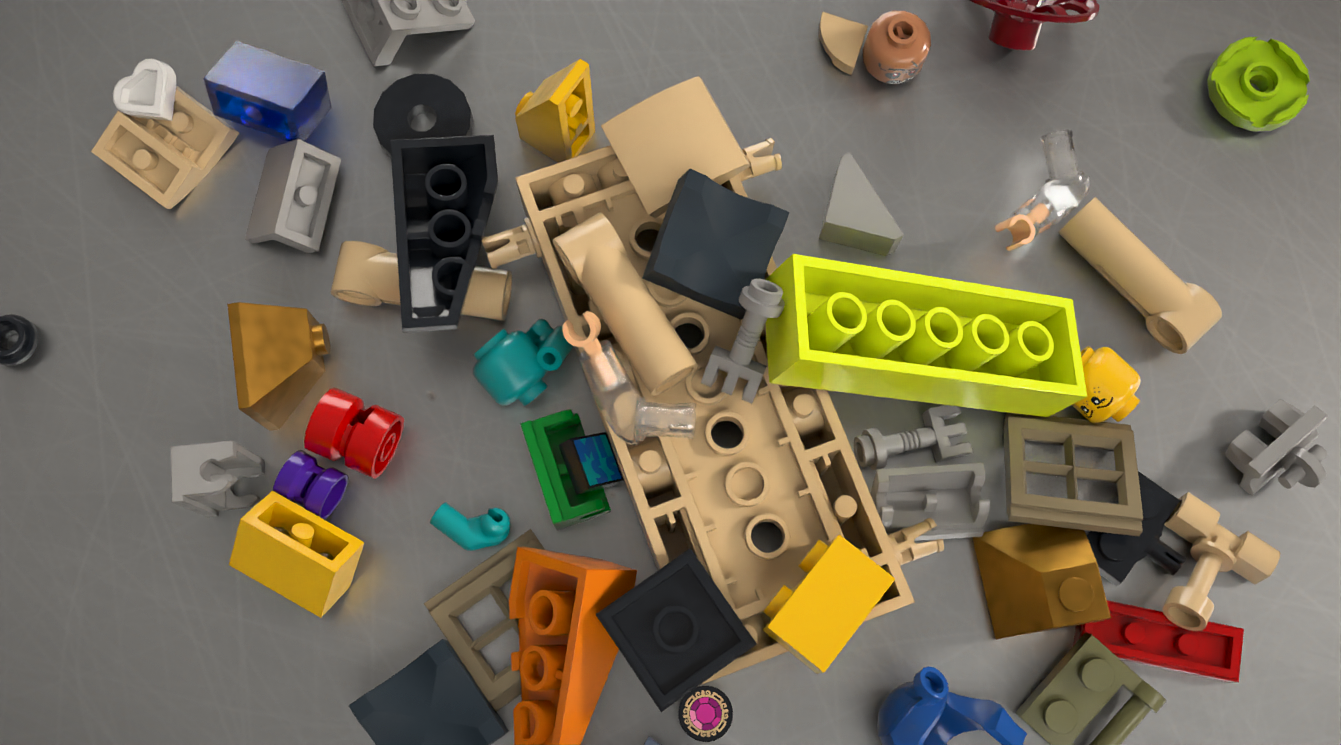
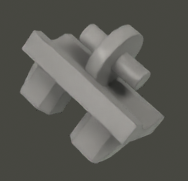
(1293, 434)

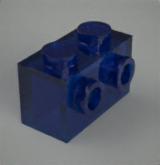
(268, 92)

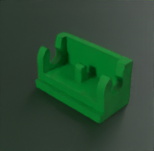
(560, 496)

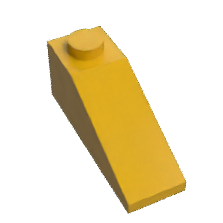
(559, 113)

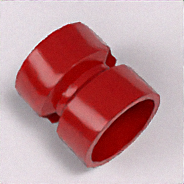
(348, 430)

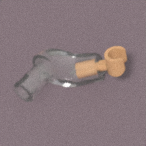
(1056, 198)
(619, 399)

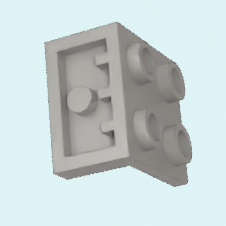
(387, 22)

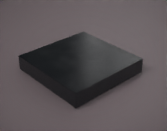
(676, 629)

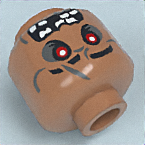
(896, 47)

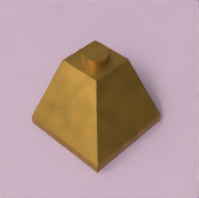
(275, 359)
(1039, 579)

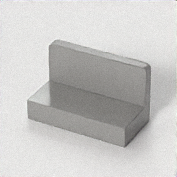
(294, 196)

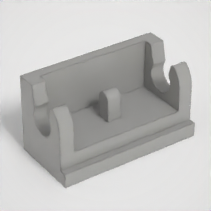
(206, 476)
(937, 492)

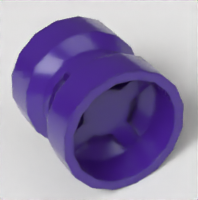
(310, 484)

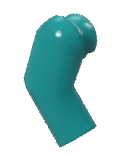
(551, 344)
(473, 532)

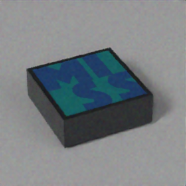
(591, 462)

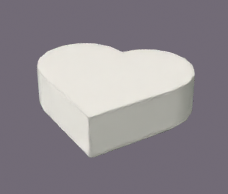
(148, 91)

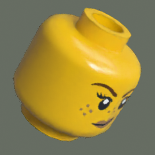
(1108, 384)

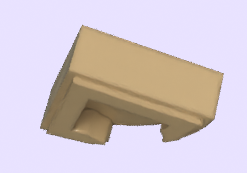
(841, 40)

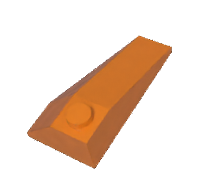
(561, 641)

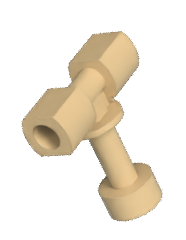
(1214, 551)

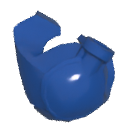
(931, 715)

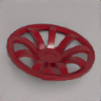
(1019, 22)

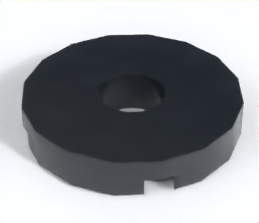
(419, 95)

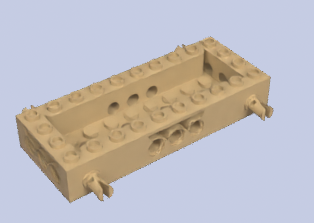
(692, 492)

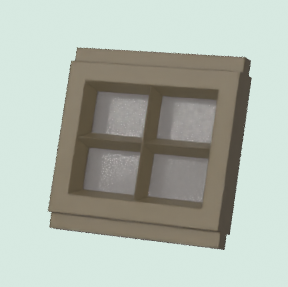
(1072, 474)
(478, 625)

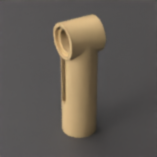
(601, 266)
(370, 277)
(1173, 310)

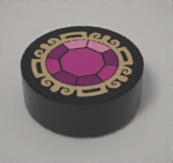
(705, 713)

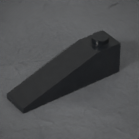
(440, 219)

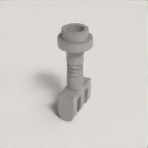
(761, 301)
(873, 448)

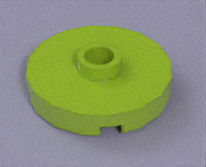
(1276, 73)

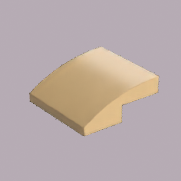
(668, 137)
(165, 155)

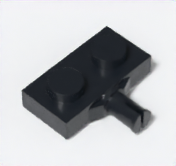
(1119, 553)

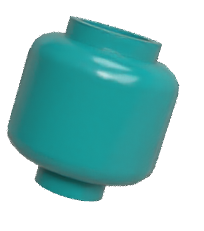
(510, 368)

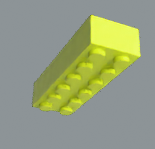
(923, 339)

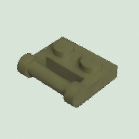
(1080, 689)

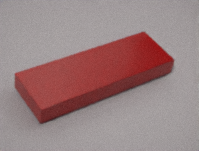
(1155, 641)

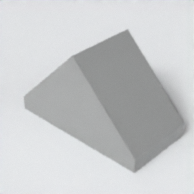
(857, 214)

